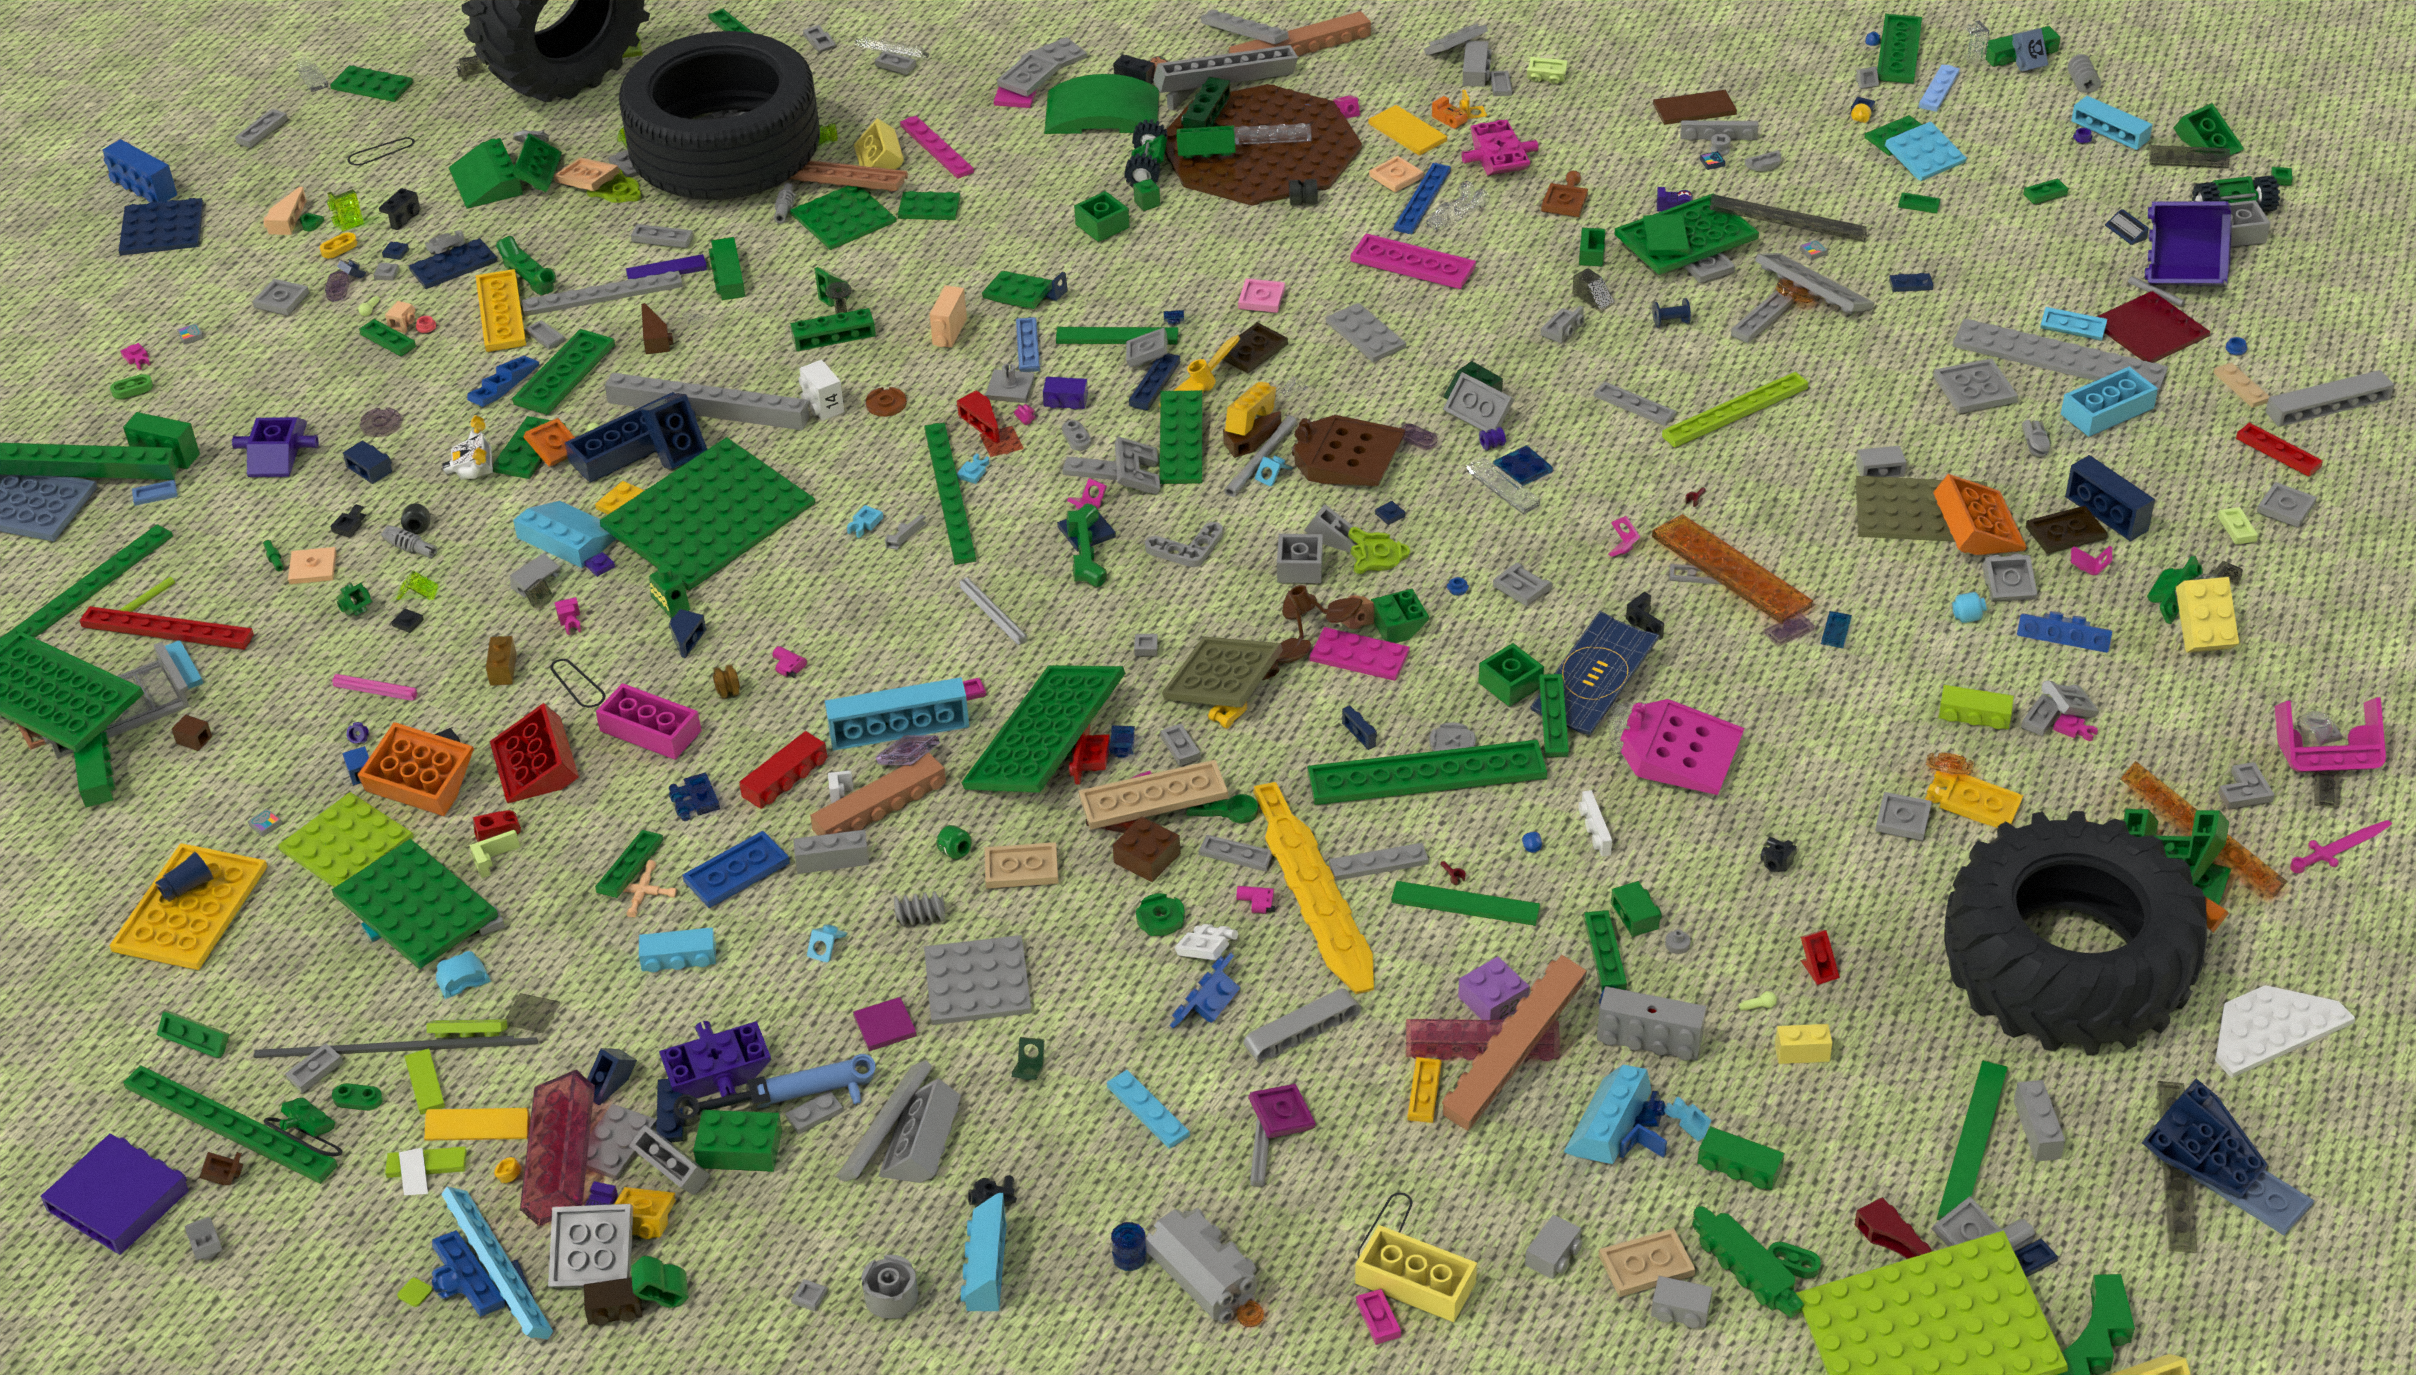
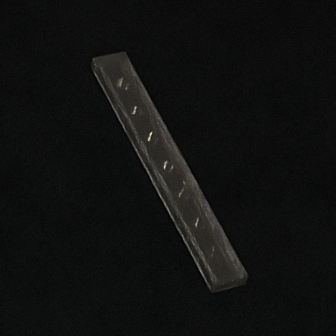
(1788, 217)
(2177, 1185)

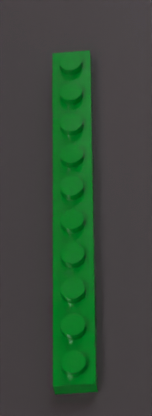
(949, 494)
(91, 583)
(230, 1124)

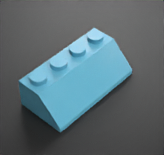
(1610, 1115)
(985, 1256)

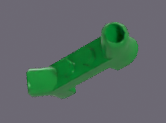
(513, 257)
(1077, 526)

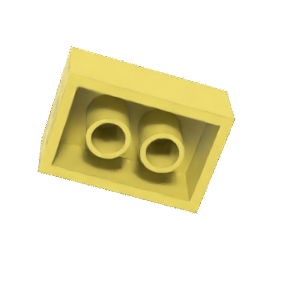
(2207, 614)

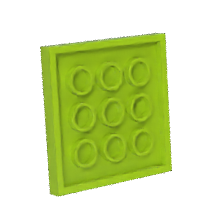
(344, 839)

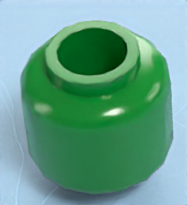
(954, 842)

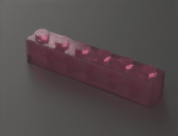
(1467, 1039)

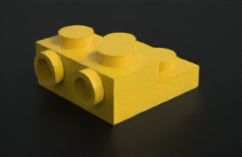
(649, 1210)

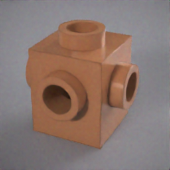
(1363, 616)

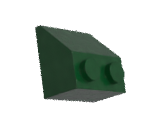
(1479, 373)

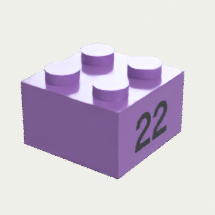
(1492, 990)

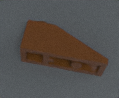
(655, 332)

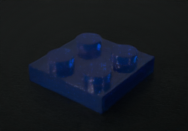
(1524, 465)

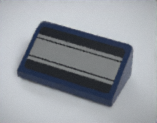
(2128, 227)

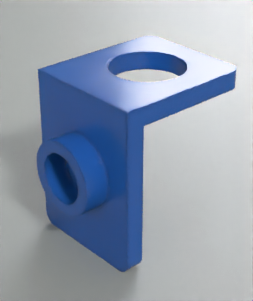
(1644, 1137)

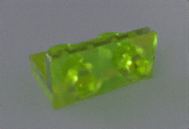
(345, 210)

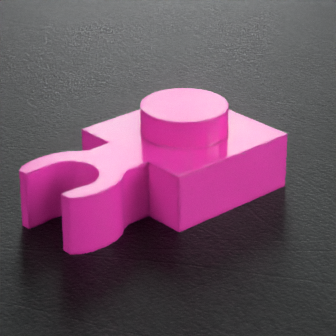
(135, 354)
(2073, 725)

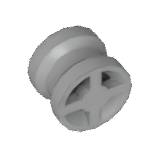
(1720, 143)

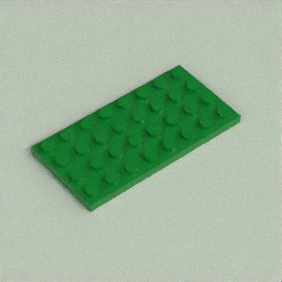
(59, 692)
(1043, 728)

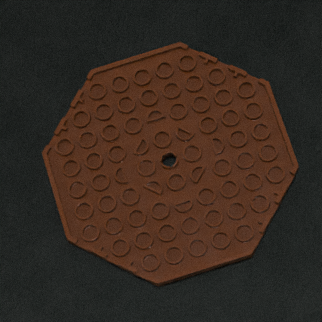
(1264, 169)

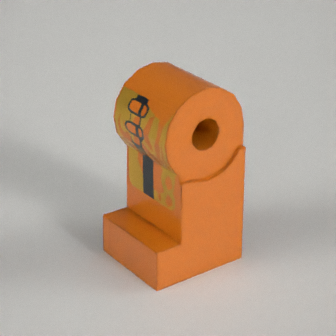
(1447, 113)

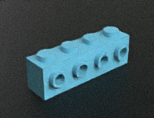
(2111, 122)

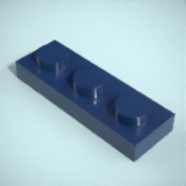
(665, 1122)

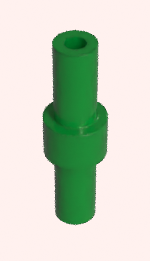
(273, 555)

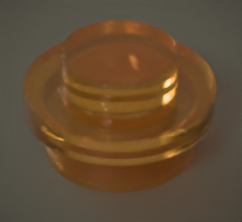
(1250, 1314)

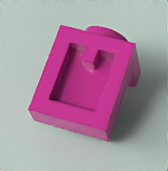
(1348, 106)

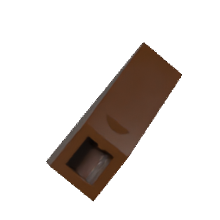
(1261, 431)

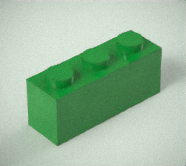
(1206, 141)
(1740, 1158)

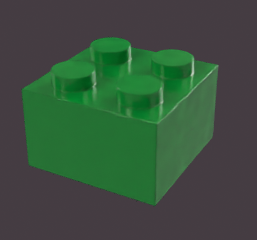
(1101, 216)
(1510, 674)

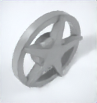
(521, 135)

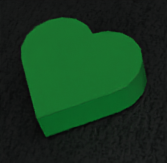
(311, 221)

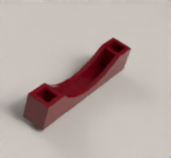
(1885, 1228)

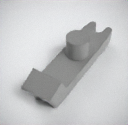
(905, 532)

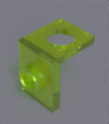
(418, 584)

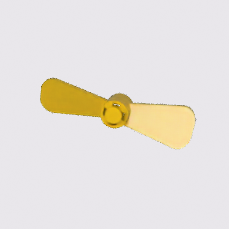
(1200, 372)

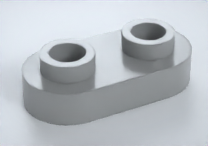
(1076, 435)

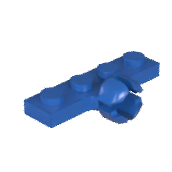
(463, 1275)

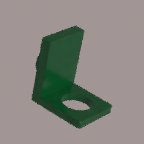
(1029, 1067)

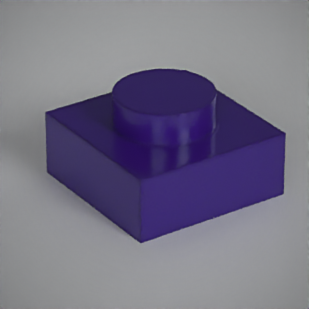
(599, 564)

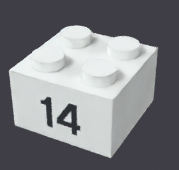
(821, 390)

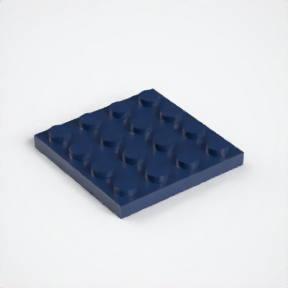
(161, 226)

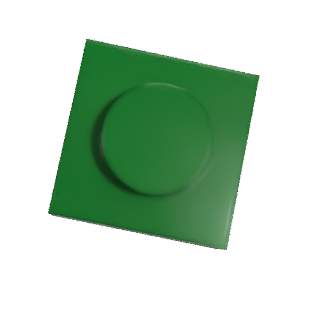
(2283, 175)

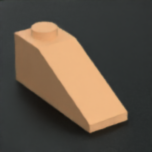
(285, 214)

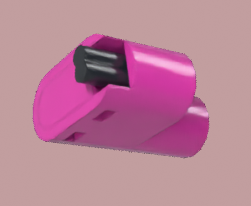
(789, 662)
(1261, 898)

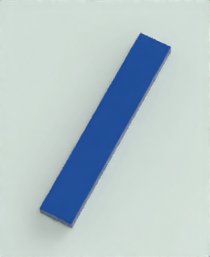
(1422, 198)

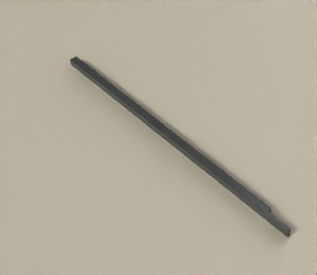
(401, 1046)

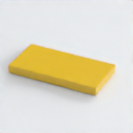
(1407, 130)

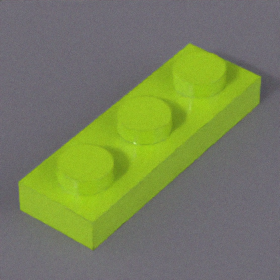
(467, 1028)

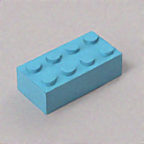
(2109, 401)

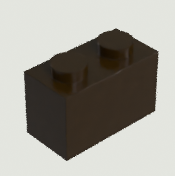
(611, 1302)

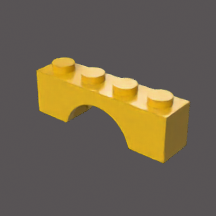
(1242, 412)

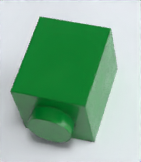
(1146, 195)

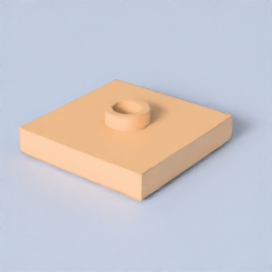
(1396, 174)
(312, 565)

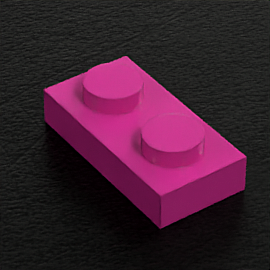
(1378, 1316)

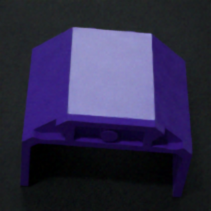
(2189, 243)

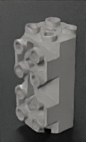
(1206, 1269)

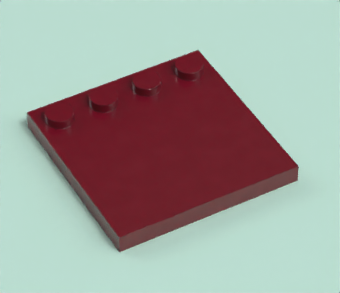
(2152, 327)

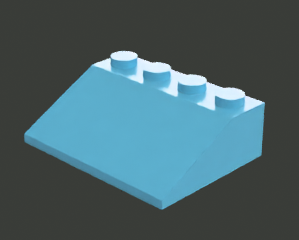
(563, 532)

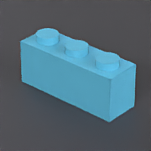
(677, 949)

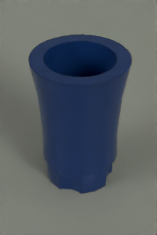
(184, 877)

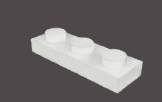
(1595, 823)

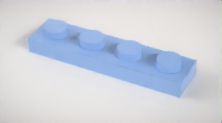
(1939, 87)

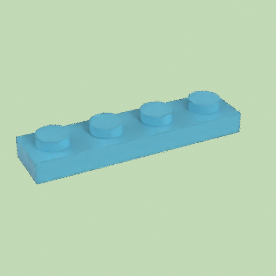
(1148, 1109)

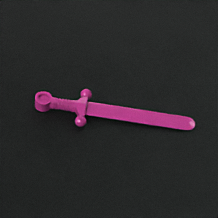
(2325, 853)

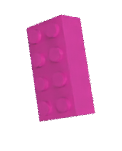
(648, 721)

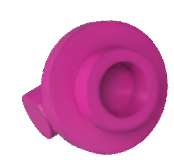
(1025, 414)

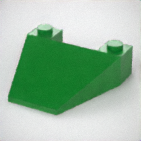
(2198, 850)

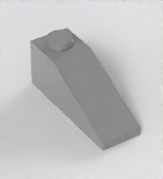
(1333, 528)

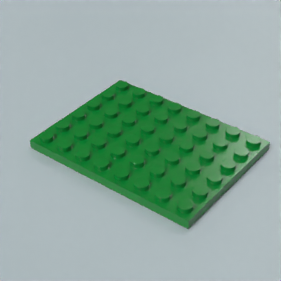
(707, 512)

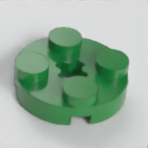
(1160, 925)

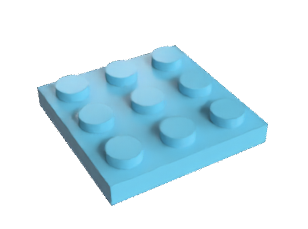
(1925, 151)

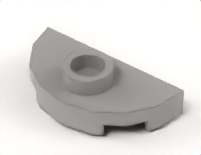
(1764, 162)

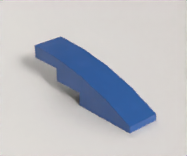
(505, 379)

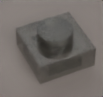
(538, 593)

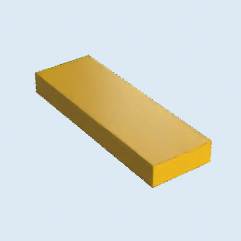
(1424, 1090)

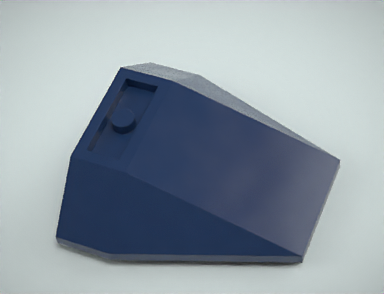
(2206, 1142)

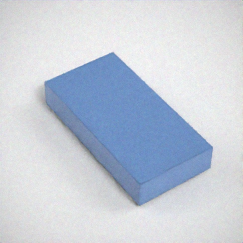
(154, 492)

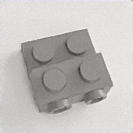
(2009, 577)

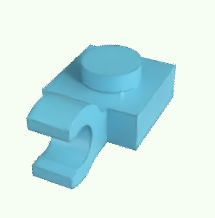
(1691, 1117)

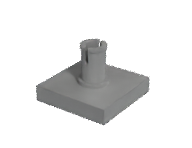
(1010, 385)

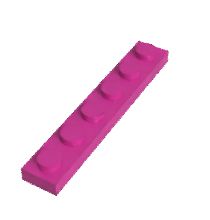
(936, 147)

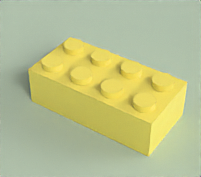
(1416, 1273)

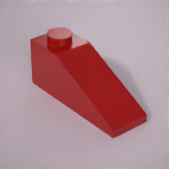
(977, 411)

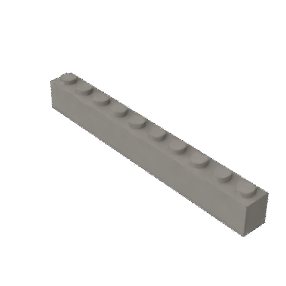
(711, 401)

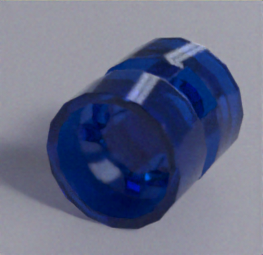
(1128, 1246)

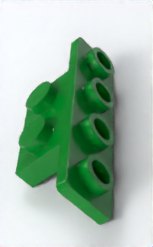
(2166, 584)

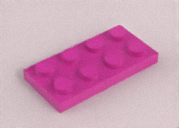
(1359, 653)

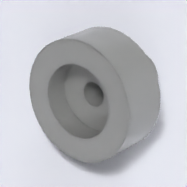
(1677, 942)

